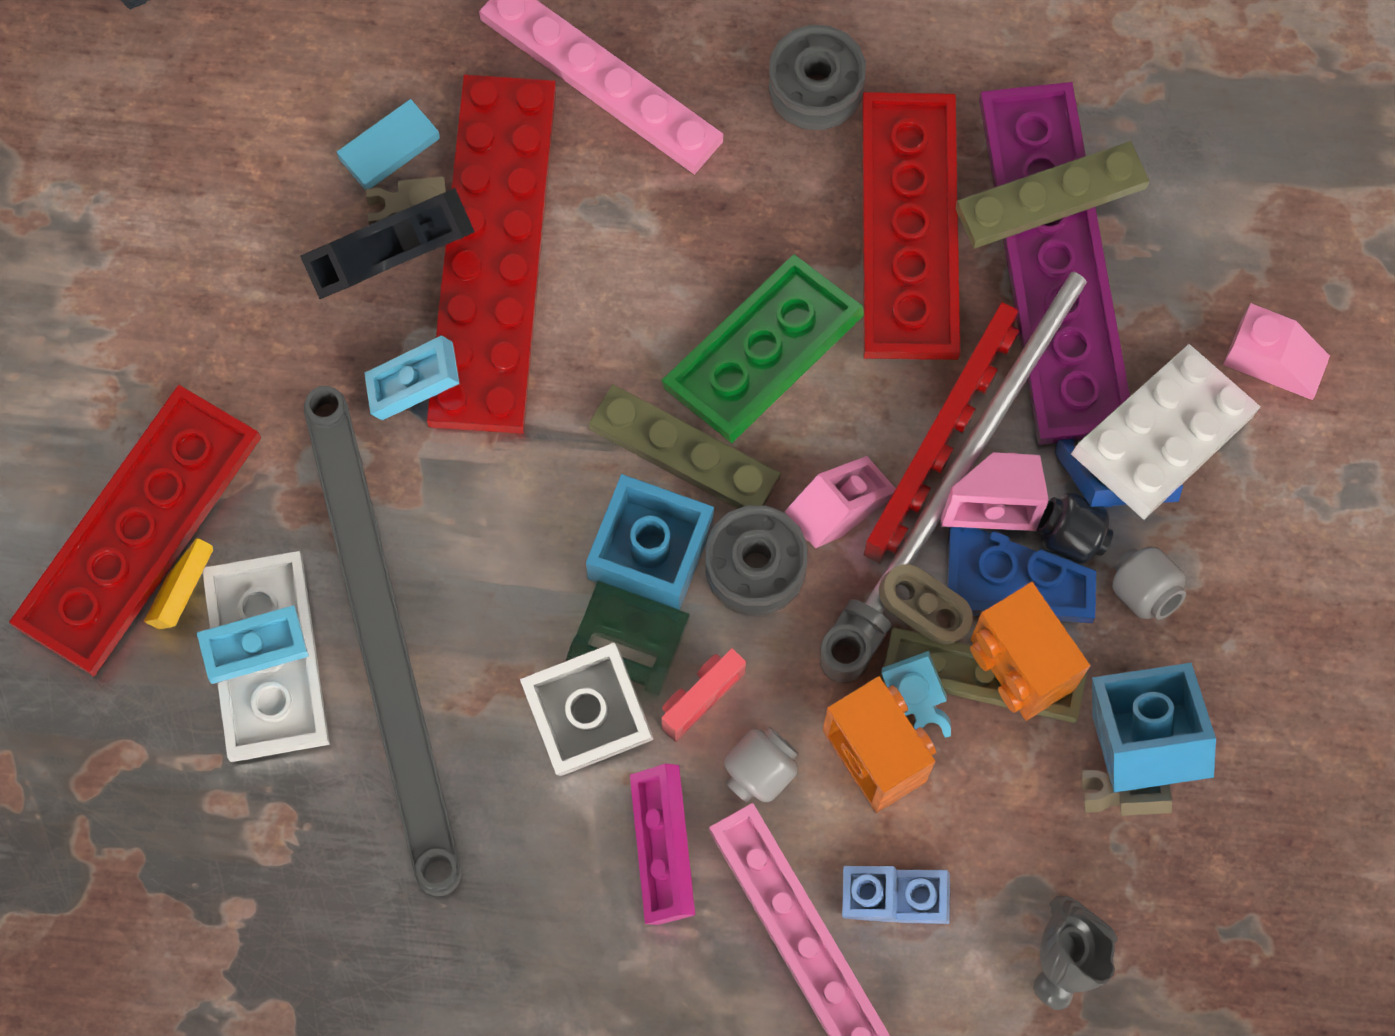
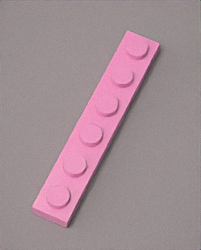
(605, 80)
(795, 926)

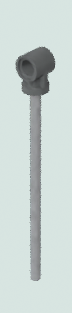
(863, 623)

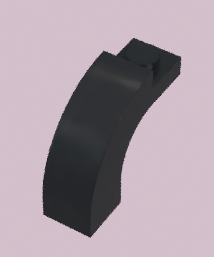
(387, 243)

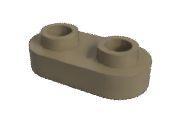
(925, 601)

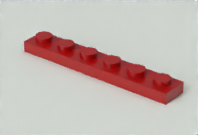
(934, 450)

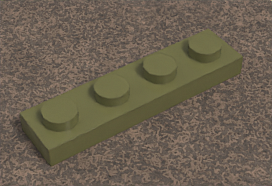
(1052, 194)
(683, 450)
(965, 678)

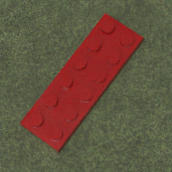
(910, 226)
(135, 530)

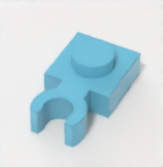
(921, 689)

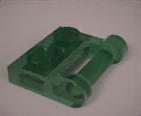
(634, 624)

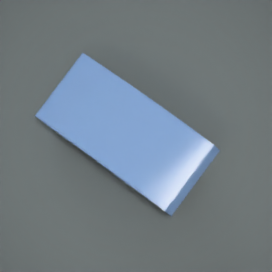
(896, 895)

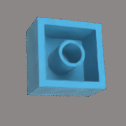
(650, 542)
(1153, 727)

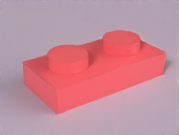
(716, 678)

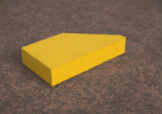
(179, 586)

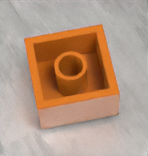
(1027, 652)
(879, 743)

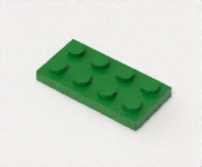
(762, 348)

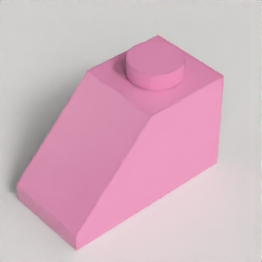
(1277, 352)
(999, 494)
(839, 500)

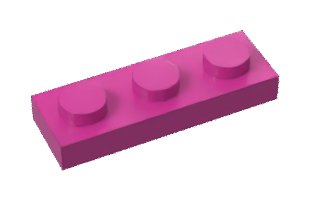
(662, 844)

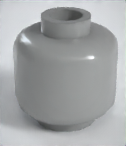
(1149, 583)
(761, 765)

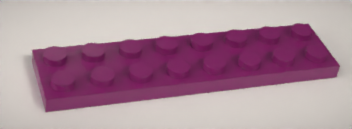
(1083, 366)

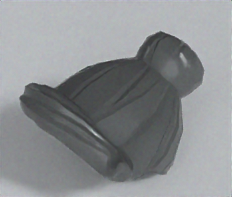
(1073, 953)

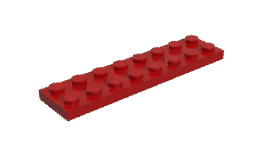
(494, 272)

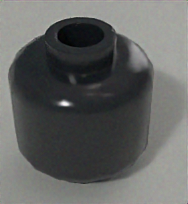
(1075, 528)

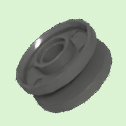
(821, 52)
(763, 532)

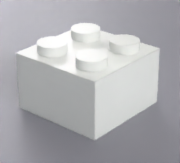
(586, 709)

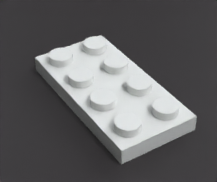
(1165, 431)
(283, 704)

